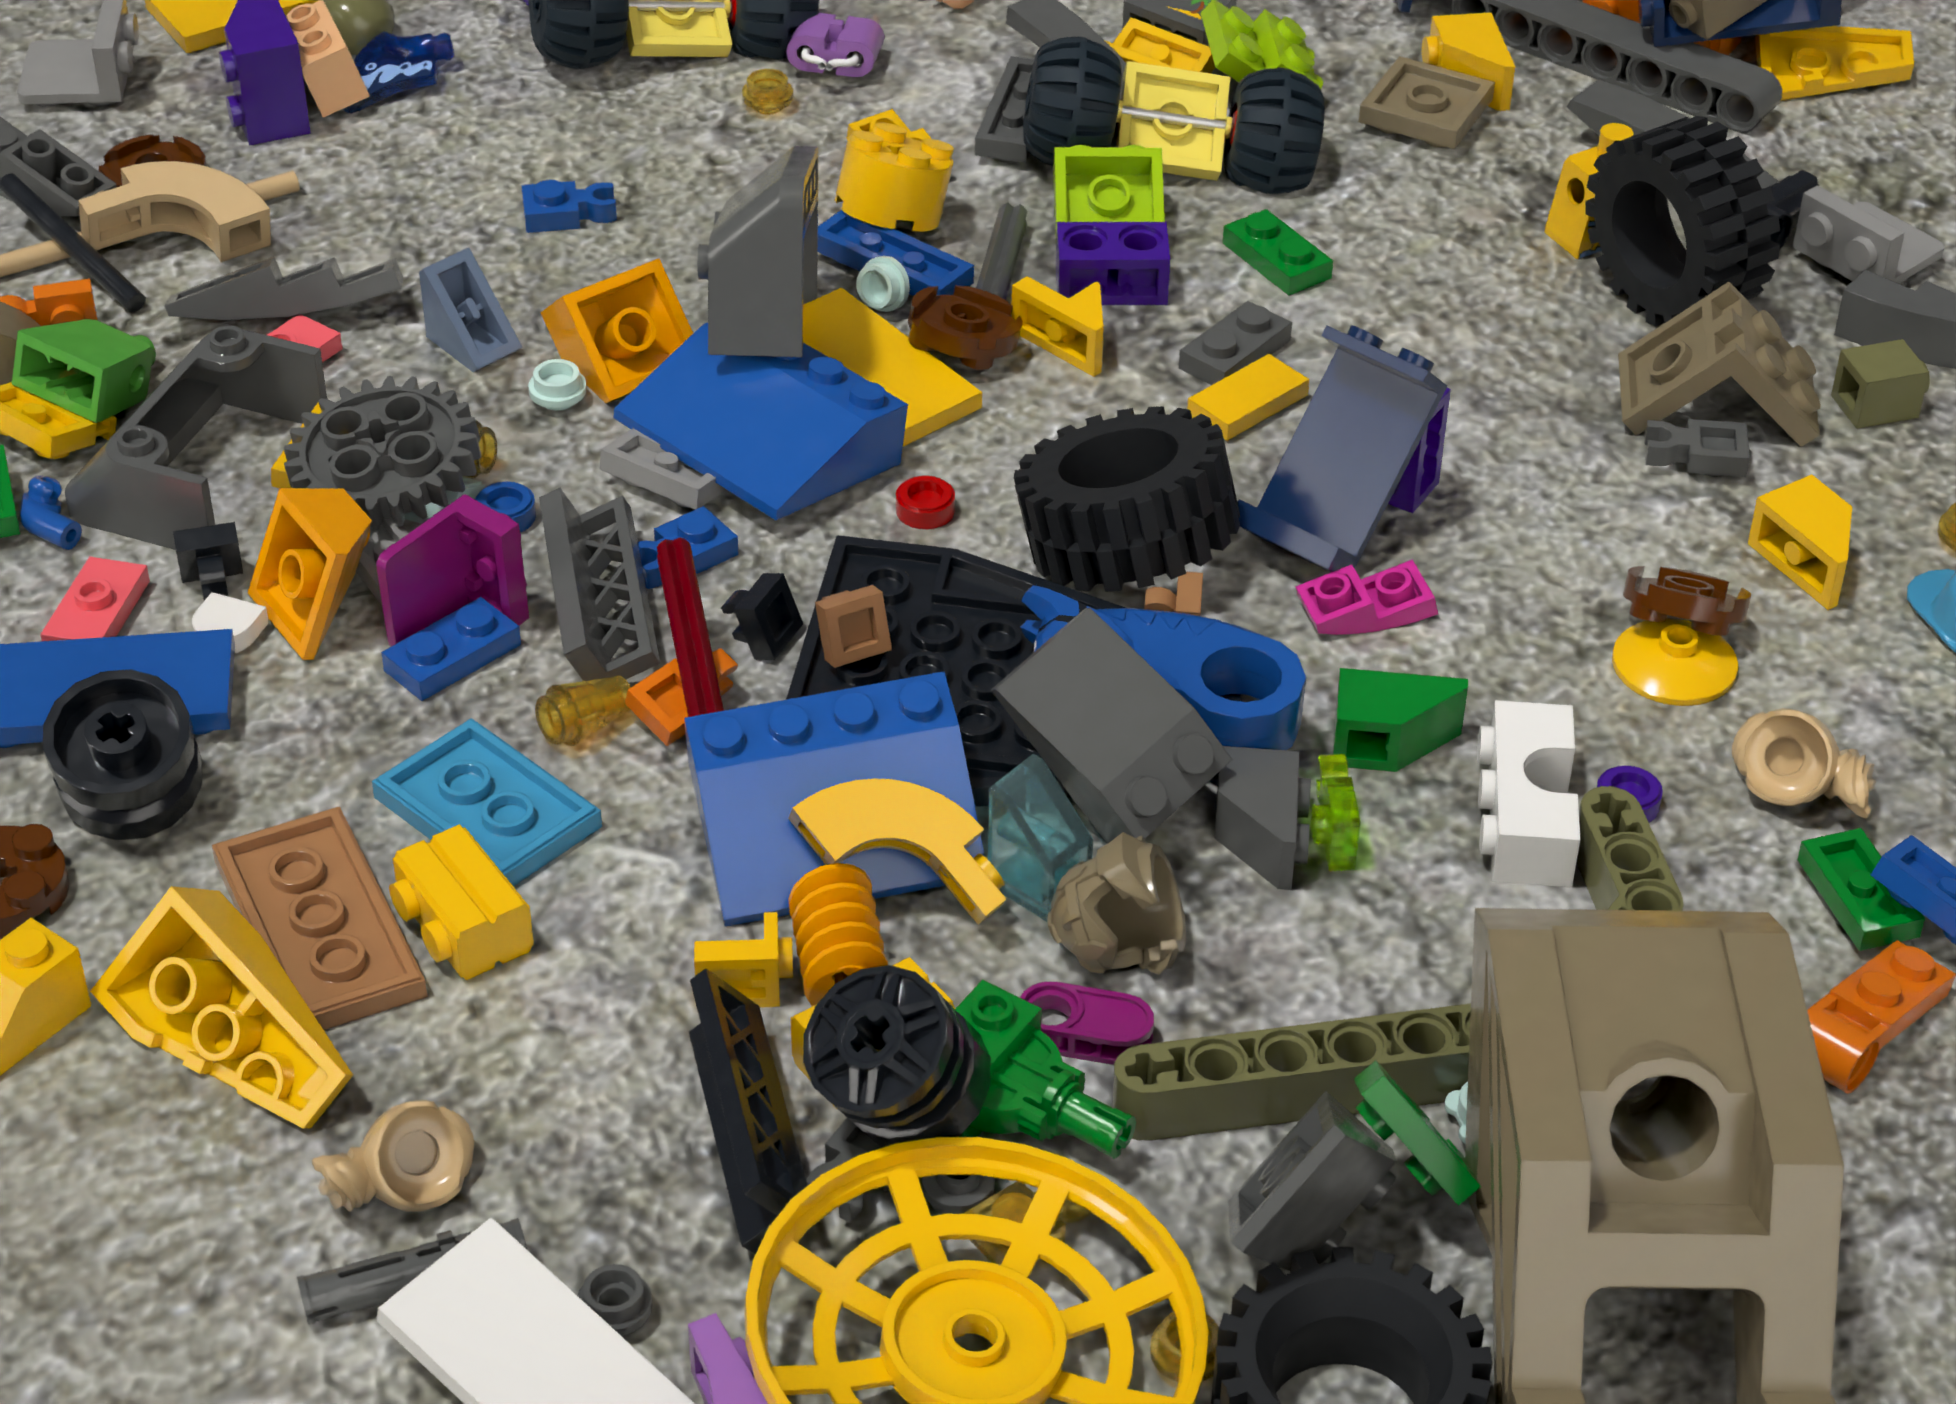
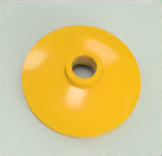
(1674, 663)

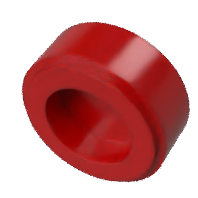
(925, 502)

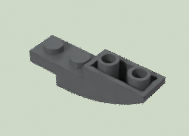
(49, 169)

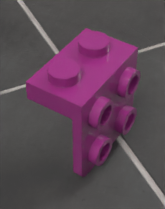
(448, 564)

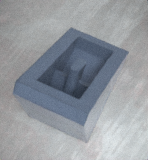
(465, 313)

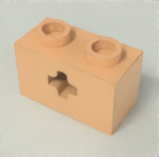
(325, 59)

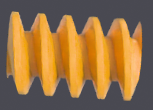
(834, 927)

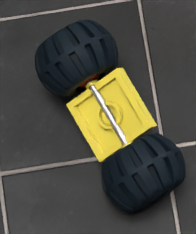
(593, 31)
(1268, 136)

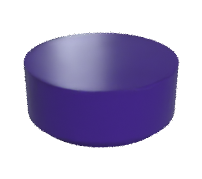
(1637, 782)

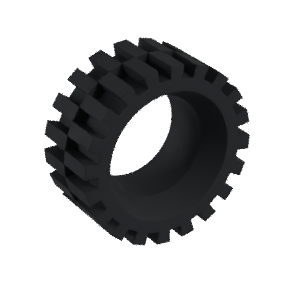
(1717, 205)
(1127, 498)
(1350, 1318)

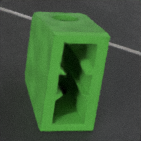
(84, 367)

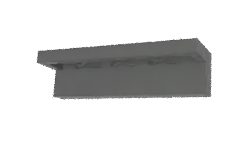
(585, 600)

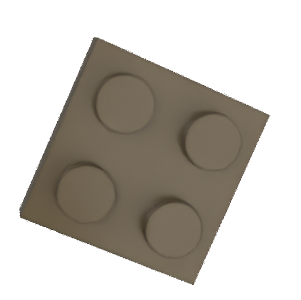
(1426, 102)

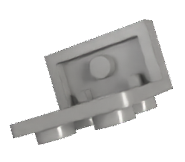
(83, 68)
(1861, 238)

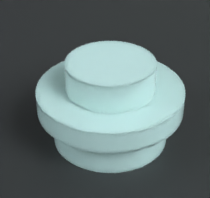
(883, 284)
(557, 384)

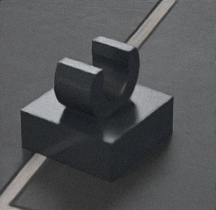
(208, 556)
(765, 616)

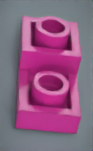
(1379, 602)

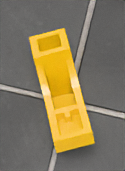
(902, 818)

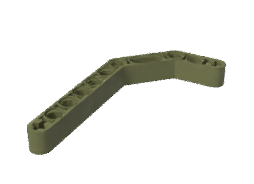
(1284, 1070)

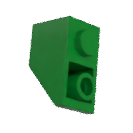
(1395, 717)

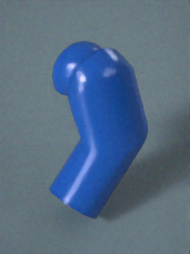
(43, 516)

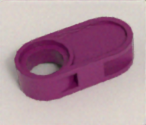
(1098, 1021)

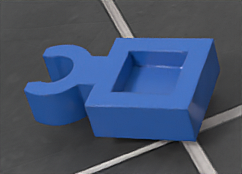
(561, 206)
(709, 541)

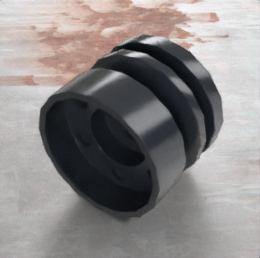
(896, 1057)

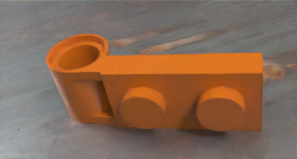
(1873, 1009)

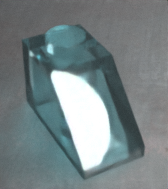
(1034, 835)

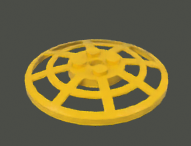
(972, 1295)

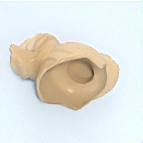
(1796, 759)
(408, 1160)

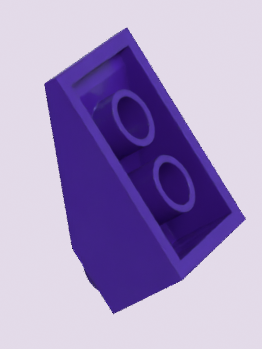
(264, 72)

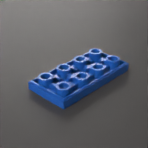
(40, 672)

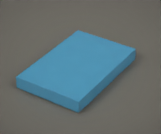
(494, 792)

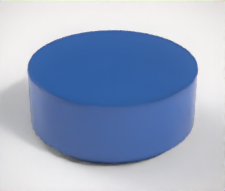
(511, 499)

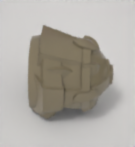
(1120, 908)

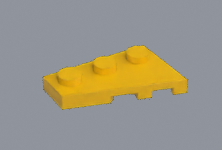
(1835, 58)

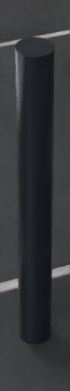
(72, 243)

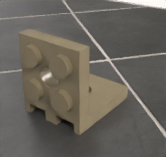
(1708, 345)

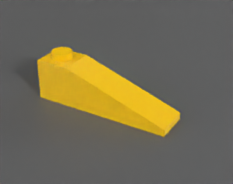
(222, 1004)

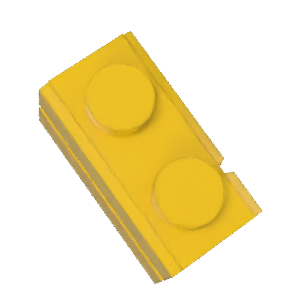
(461, 903)

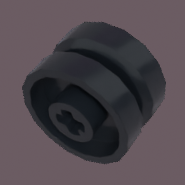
(123, 754)

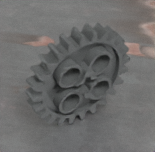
(387, 448)

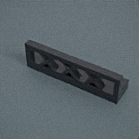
(744, 1107)

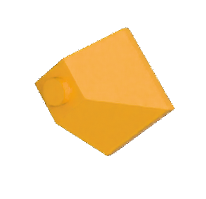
(619, 328)
(308, 562)

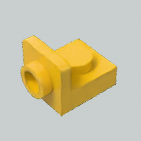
(750, 965)

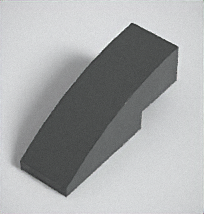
(1886, 311)

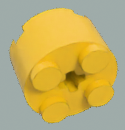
(894, 178)

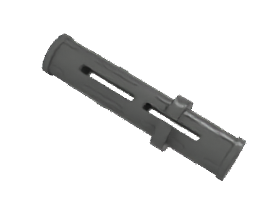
(377, 1278)

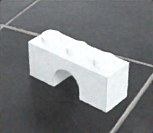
(1532, 815)

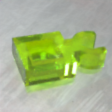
(1337, 817)

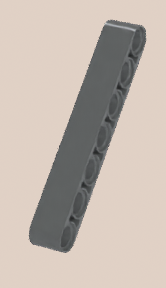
(1624, 55)

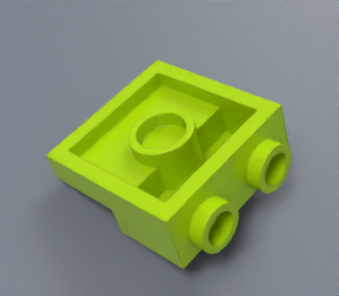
(1250, 46)
(1108, 184)

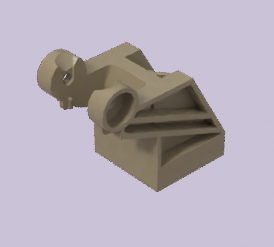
(1693, 1185)

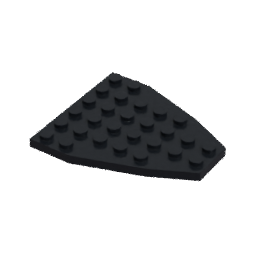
(947, 617)

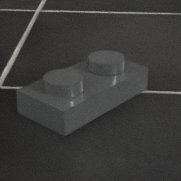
(1235, 343)

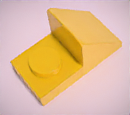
(1060, 324)

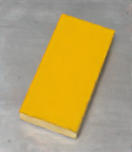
(1250, 395)

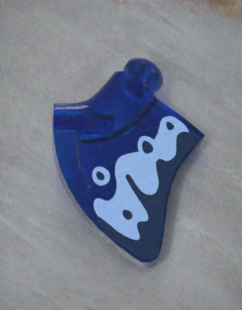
(400, 64)

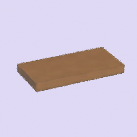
(322, 916)

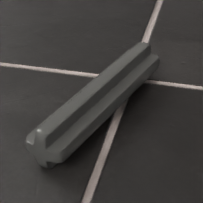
(1003, 250)

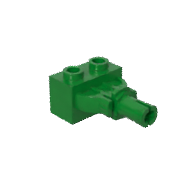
(1031, 1083)

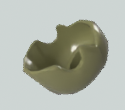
(361, 20)

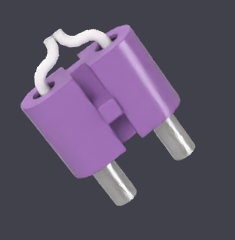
(831, 44)

